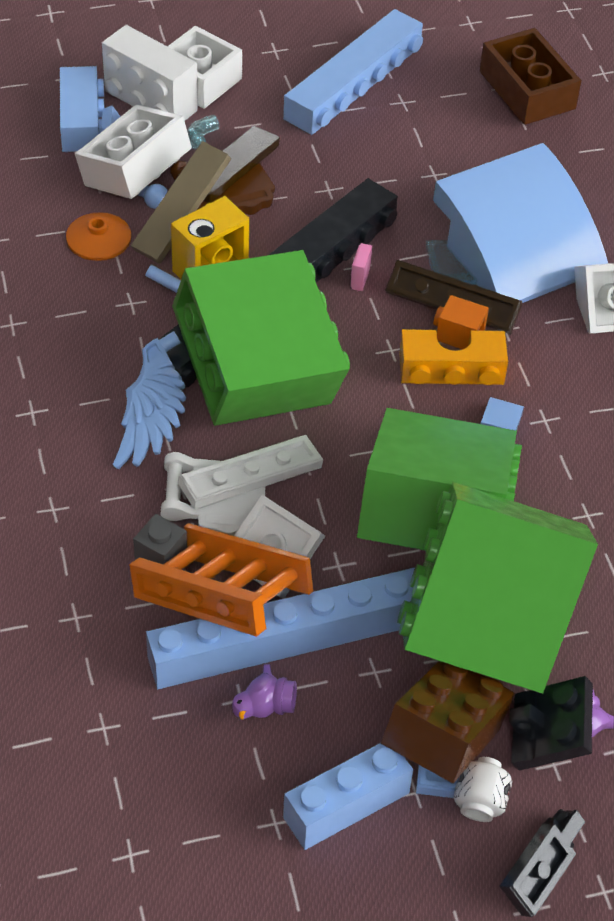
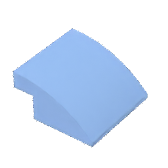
(519, 224)

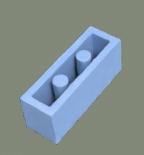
(80, 106)
(346, 794)

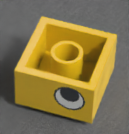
(209, 236)

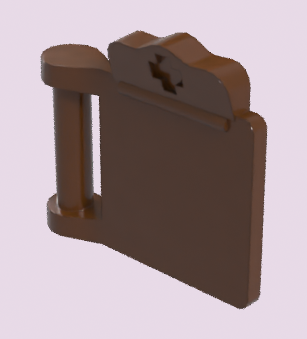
(249, 193)

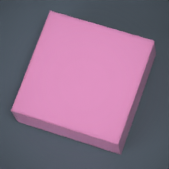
(361, 267)

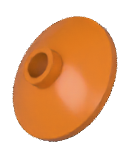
(98, 236)

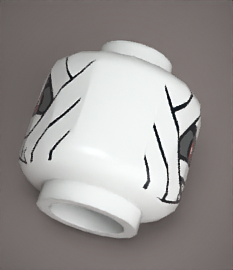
(483, 790)

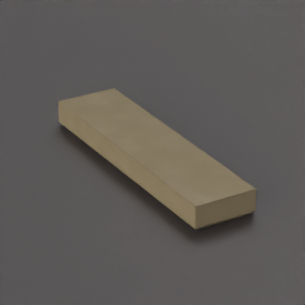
(180, 200)

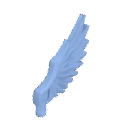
(152, 403)

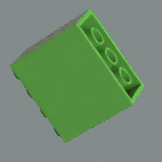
(259, 336)
(419, 459)
(496, 587)

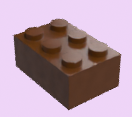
(530, 75)
(447, 719)

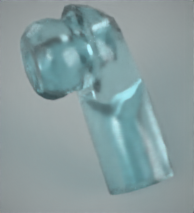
(201, 127)

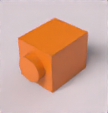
(457, 321)

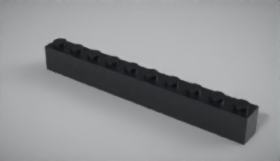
(325, 242)

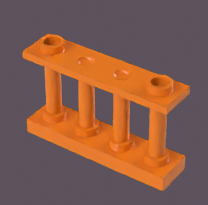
(221, 601)

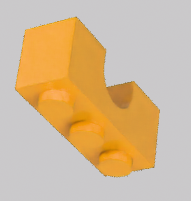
(429, 363)

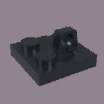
(552, 724)

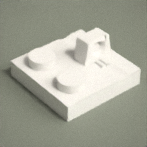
(279, 529)

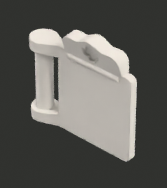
(221, 516)

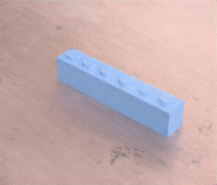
(352, 71)

